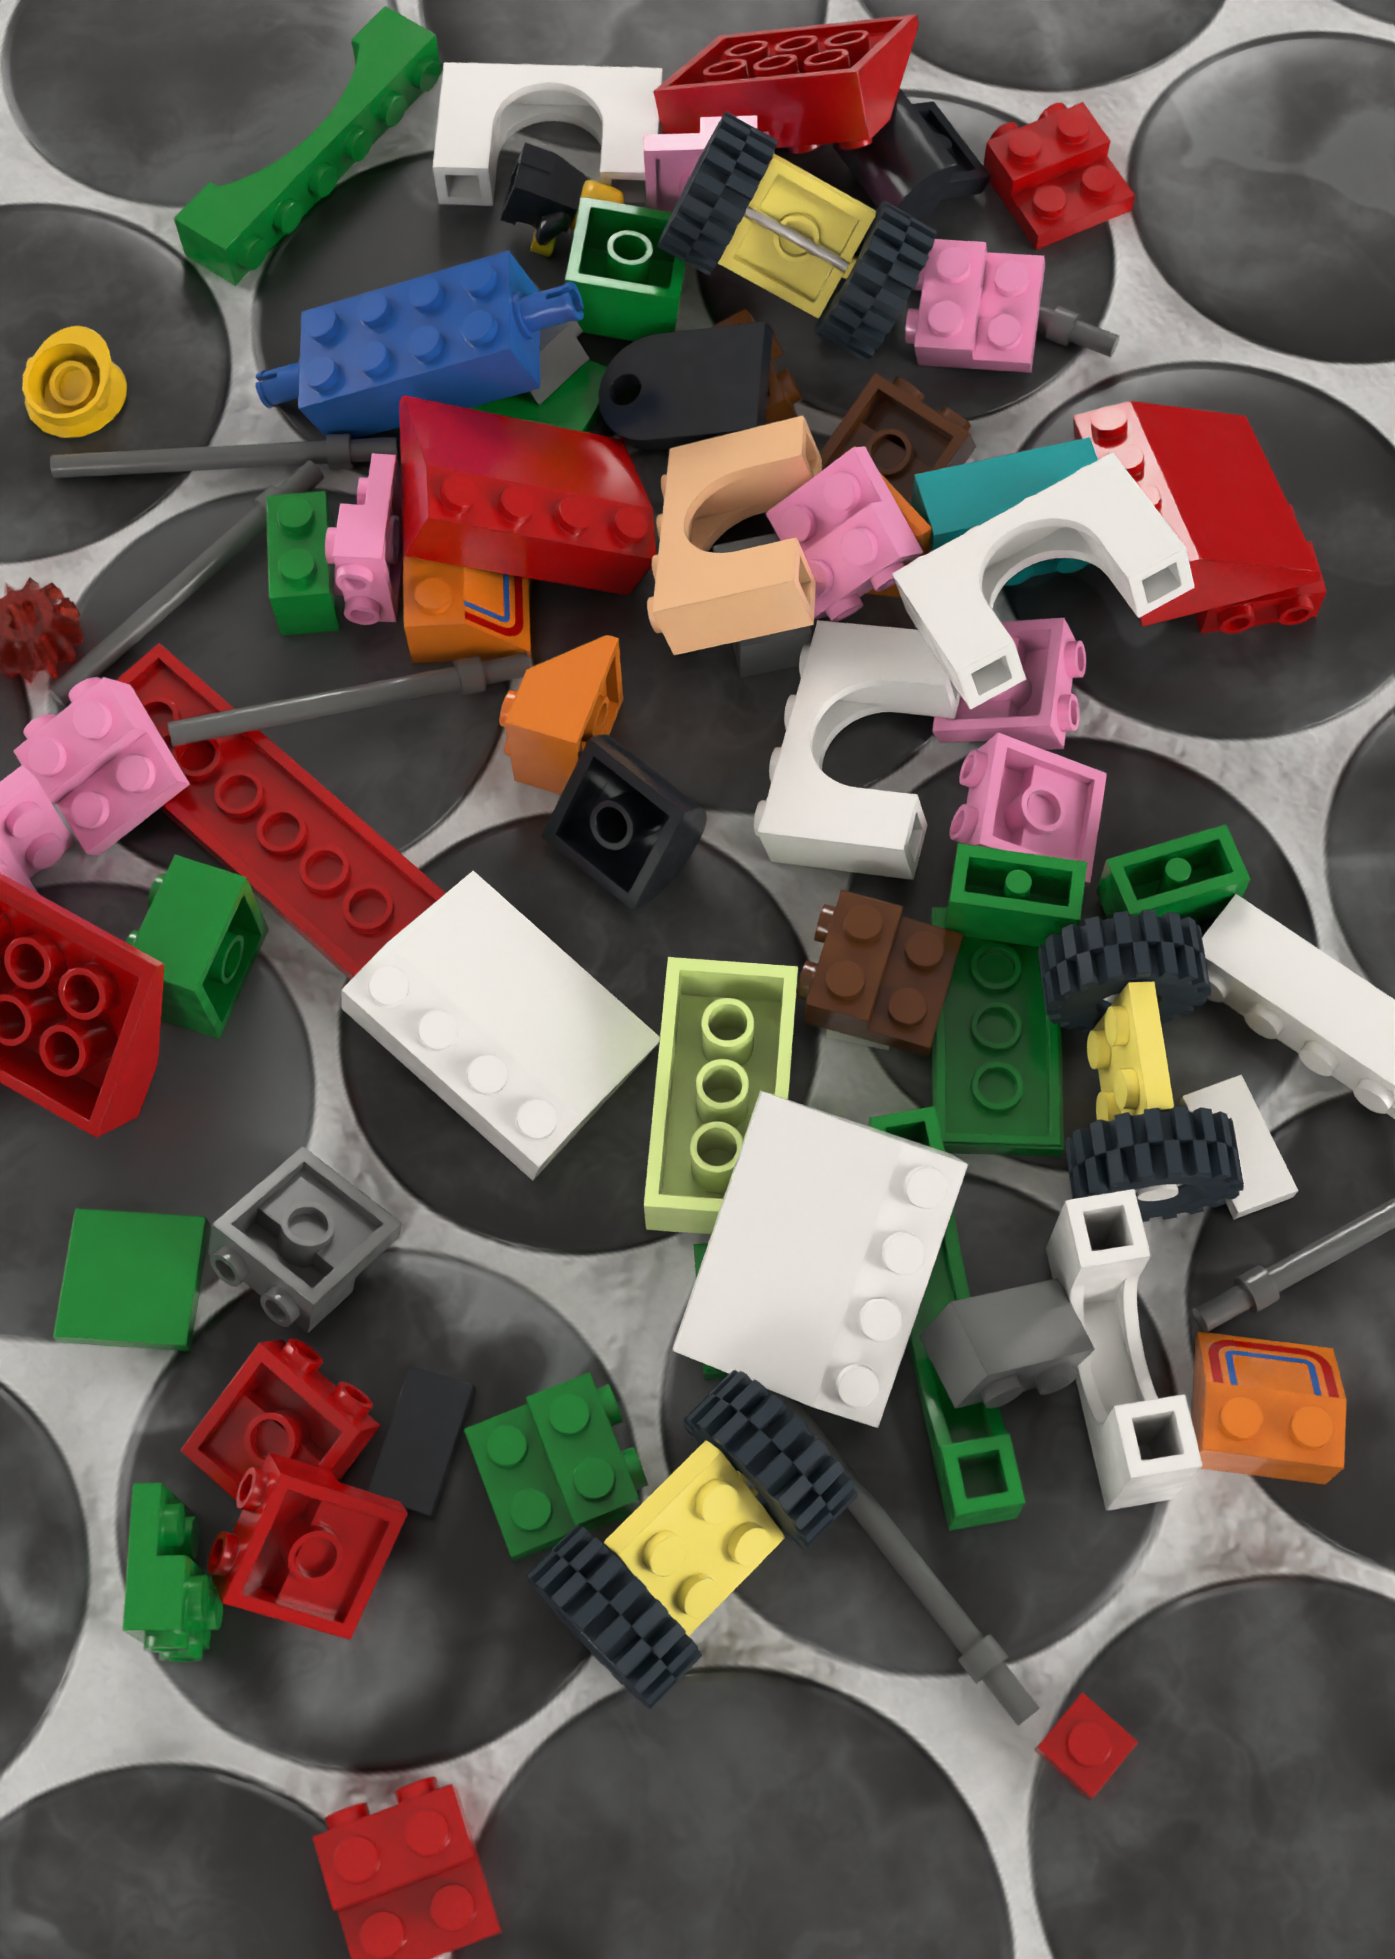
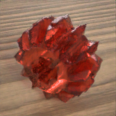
(37, 630)

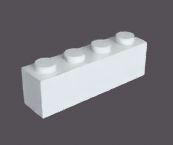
(1305, 1001)

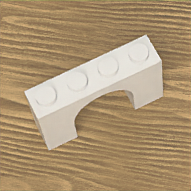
(491, 102)
(1087, 517)
(845, 677)
(1137, 1440)

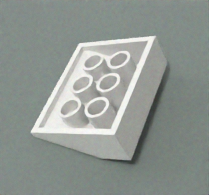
(498, 1022)
(820, 1258)

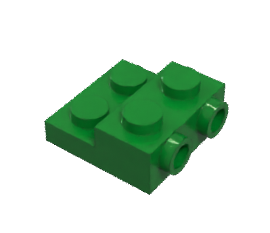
(556, 1465)
(167, 1595)

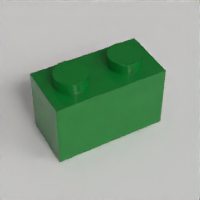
(297, 565)
(1180, 876)
(1013, 895)

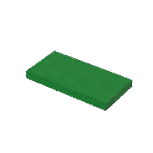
(997, 1054)

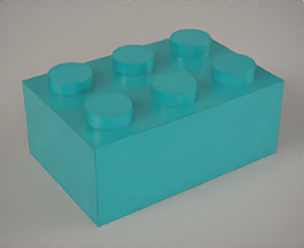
(977, 491)

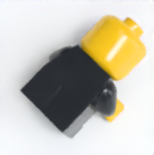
(547, 195)

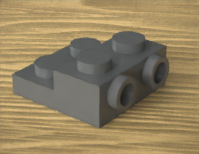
(300, 1240)

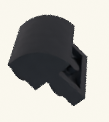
(916, 160)

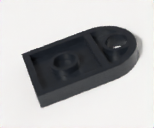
(690, 384)

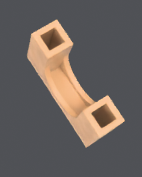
(709, 488)

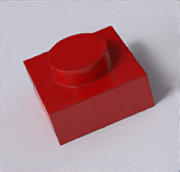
(1086, 1746)

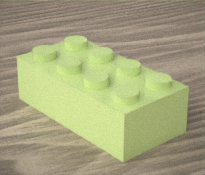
(719, 1045)

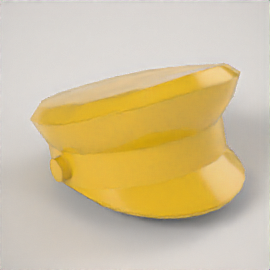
(73, 384)

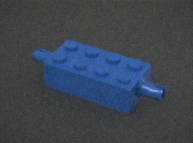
(436, 337)

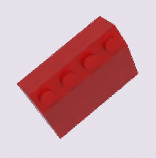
(798, 81)
(1214, 494)
(522, 498)
(75, 1013)

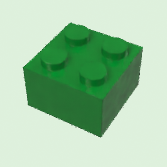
(621, 273)
(207, 937)

